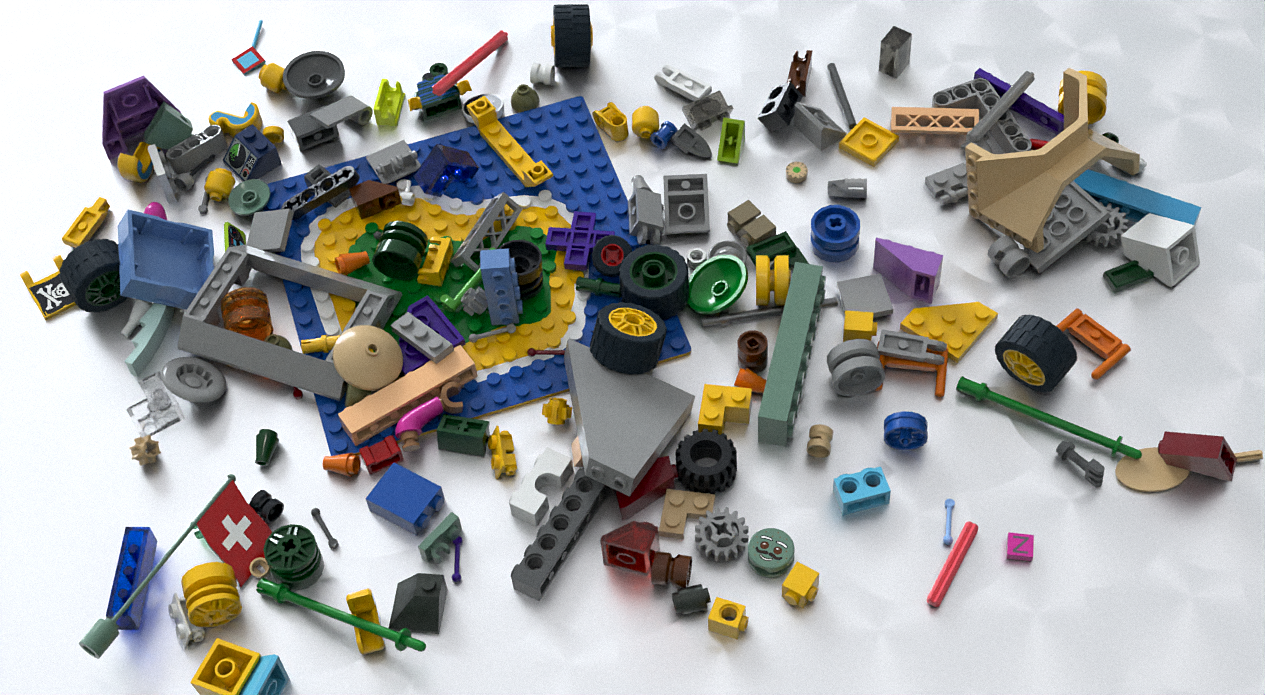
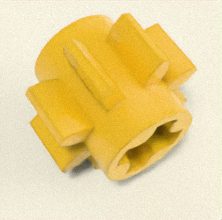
(557, 411)

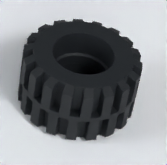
(706, 445)

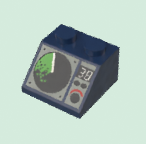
(251, 155)

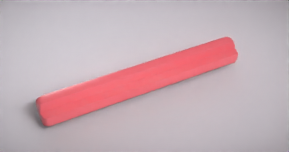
(952, 564)

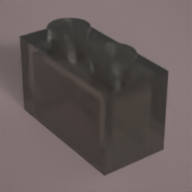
(895, 52)

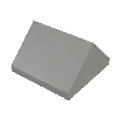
(817, 126)

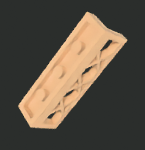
(933, 117)

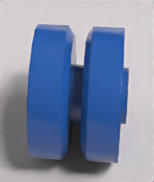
(835, 233)

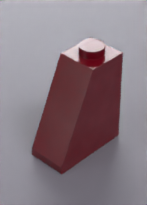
(1199, 454)
(651, 488)

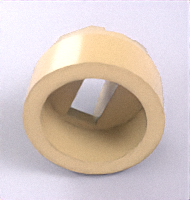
(255, 572)

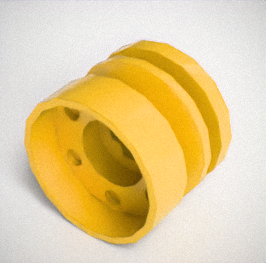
(211, 594)

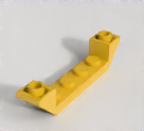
(505, 145)

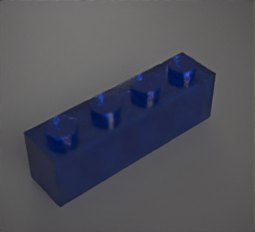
(132, 568)

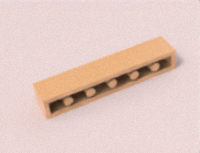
(389, 404)

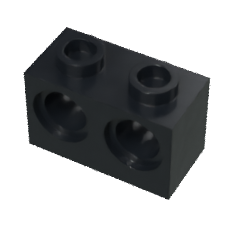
(779, 107)

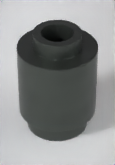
(691, 599)

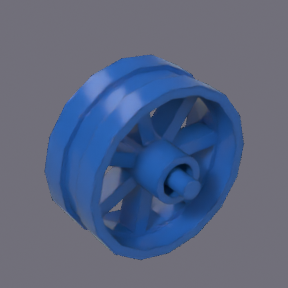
(905, 430)

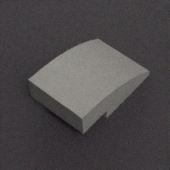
(686, 204)

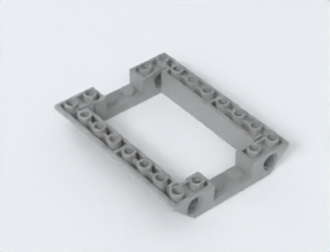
(203, 337)

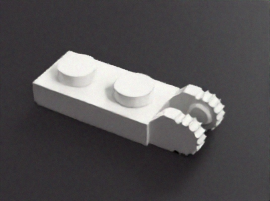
(683, 83)

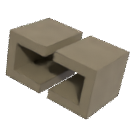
(744, 224)

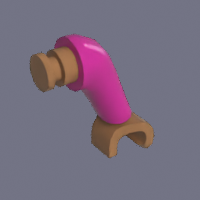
(412, 422)

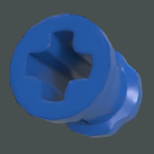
(663, 135)

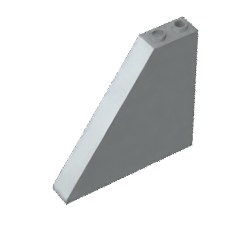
(621, 418)

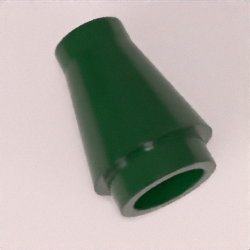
(265, 446)

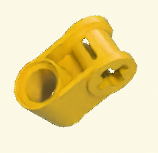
(612, 122)

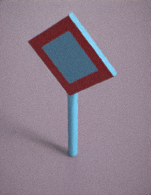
(250, 58)

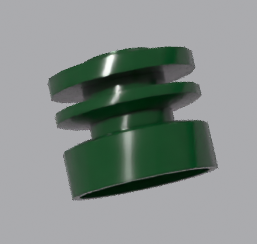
(400, 250)
(294, 556)

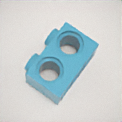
(863, 496)

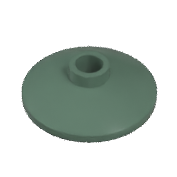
(249, 197)

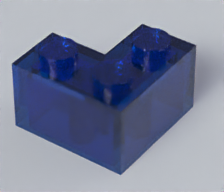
(443, 167)

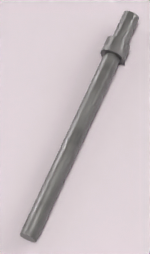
(726, 318)

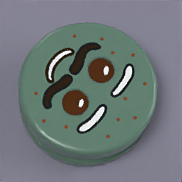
(771, 552)

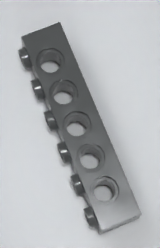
(536, 582)

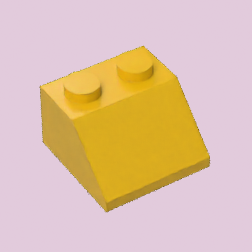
(224, 669)

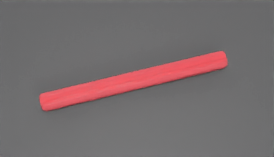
(469, 63)

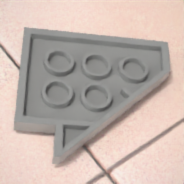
(1069, 222)

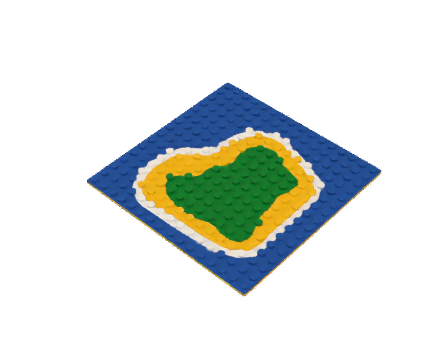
(507, 377)

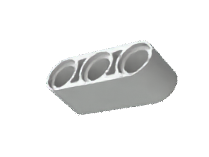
(196, 149)

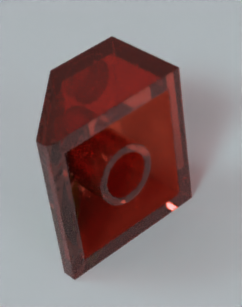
(631, 547)

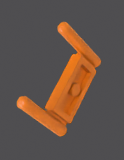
(1096, 338)
(923, 366)

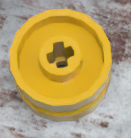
(1095, 96)
(772, 280)

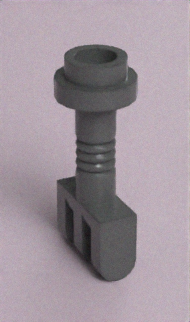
(1093, 469)

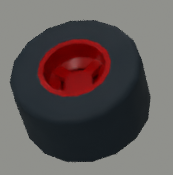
(609, 249)

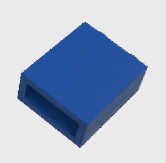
(405, 499)

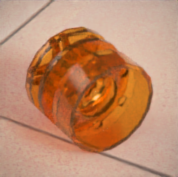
(247, 313)

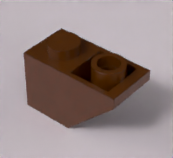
(374, 197)

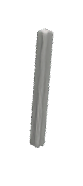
(1001, 106)

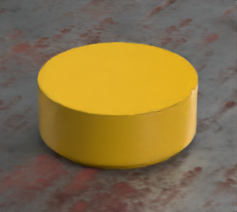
(274, 134)

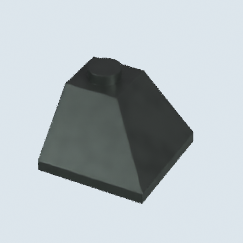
(419, 604)

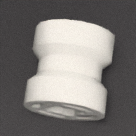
(542, 74)

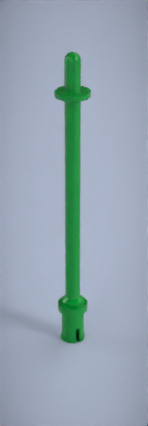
(983, 392)
(282, 593)

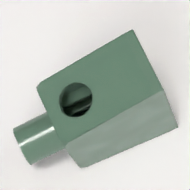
(168, 128)

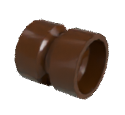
(752, 351)
(670, 569)

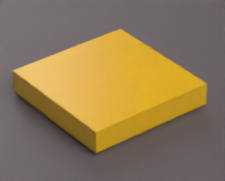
(869, 142)

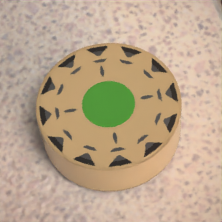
(796, 172)

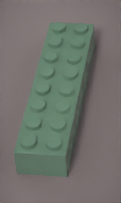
(791, 355)

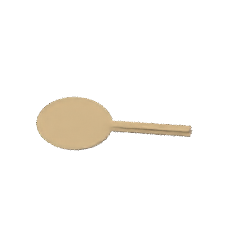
(1153, 474)

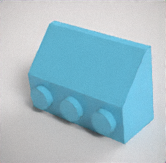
(266, 678)

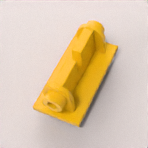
(499, 444)

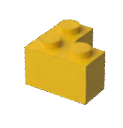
(724, 405)

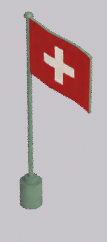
(231, 532)

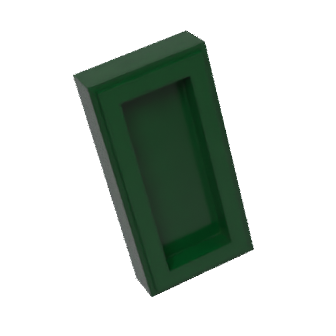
(773, 246)
(1126, 276)

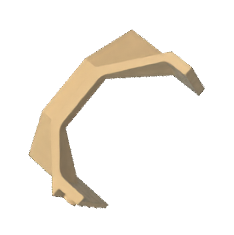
(1021, 188)

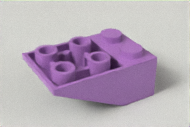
(909, 268)

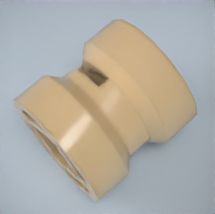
(819, 442)

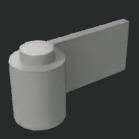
(343, 110)

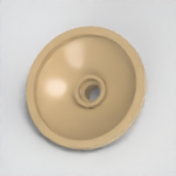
(364, 368)

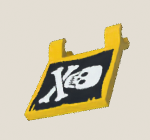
(49, 292)

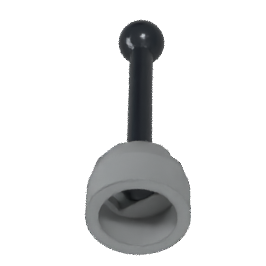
(185, 180)

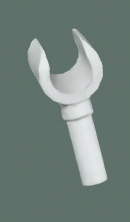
(408, 198)

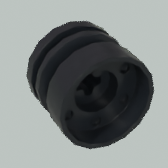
(528, 266)

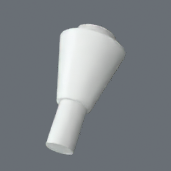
(138, 311)

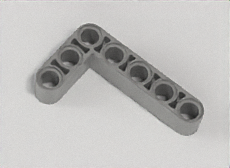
(982, 96)

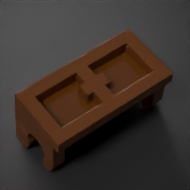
(800, 71)

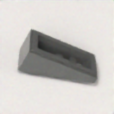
(319, 173)

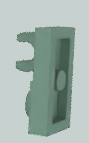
(439, 538)

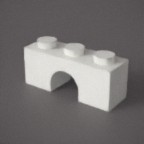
(548, 470)

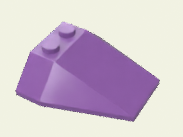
(128, 113)

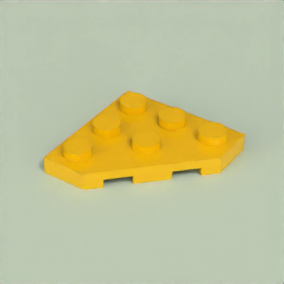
(953, 324)

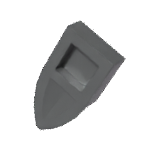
(692, 142)

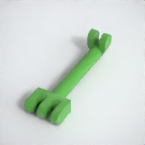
(452, 304)

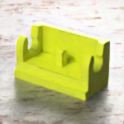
(388, 103)

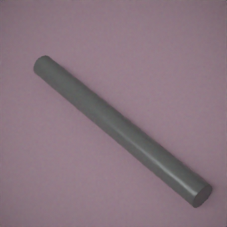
(841, 95)

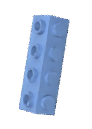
(501, 286)

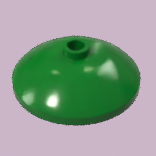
(717, 284)

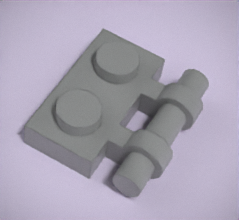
(947, 182)

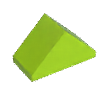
(731, 140)

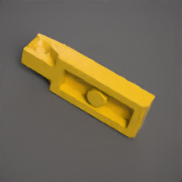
(86, 223)

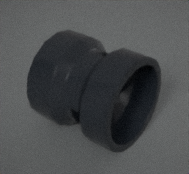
(267, 506)

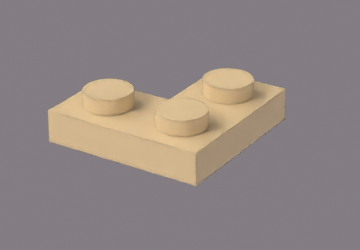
(680, 506)

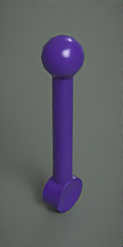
(456, 577)

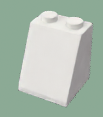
(1163, 247)

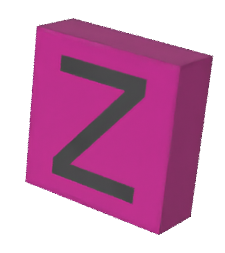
(1020, 546)

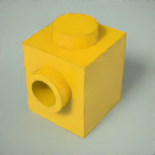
(859, 325)
(800, 585)

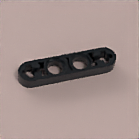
(346, 176)

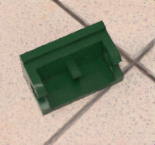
(463, 435)

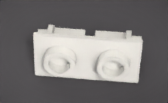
(184, 628)

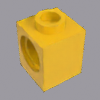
(725, 608)

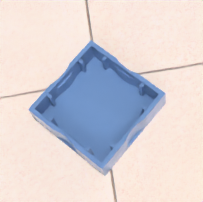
(163, 259)

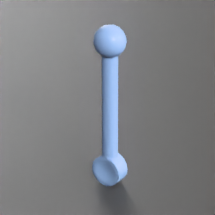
(949, 504)

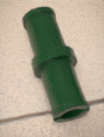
(598, 287)

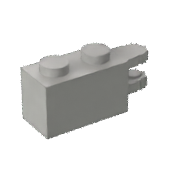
(646, 216)

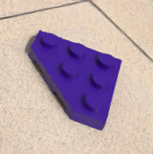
(432, 316)

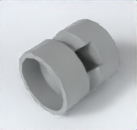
(1009, 257)

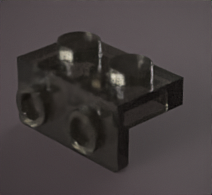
(706, 111)

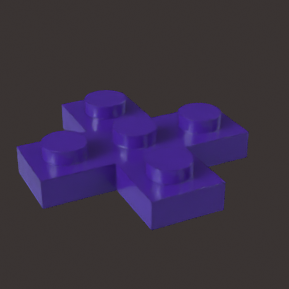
(577, 240)

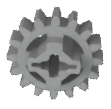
(1106, 231)
(723, 543)

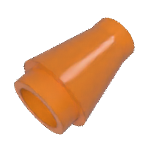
(350, 262)
(749, 379)
(343, 464)

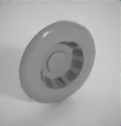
(193, 379)

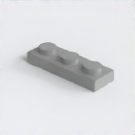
(422, 337)

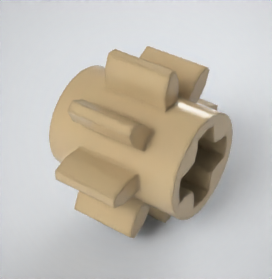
(145, 450)

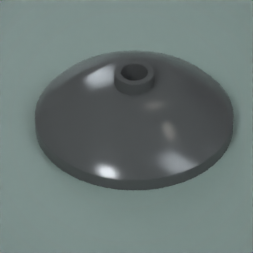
(314, 74)

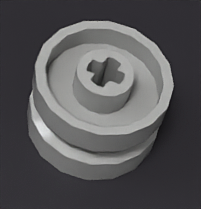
(855, 367)

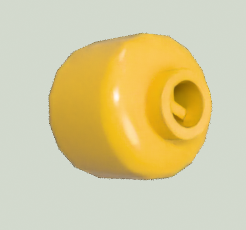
(272, 77)
(645, 121)
(219, 184)

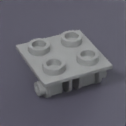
(394, 162)

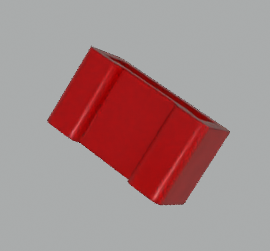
(381, 455)

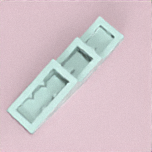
(148, 340)

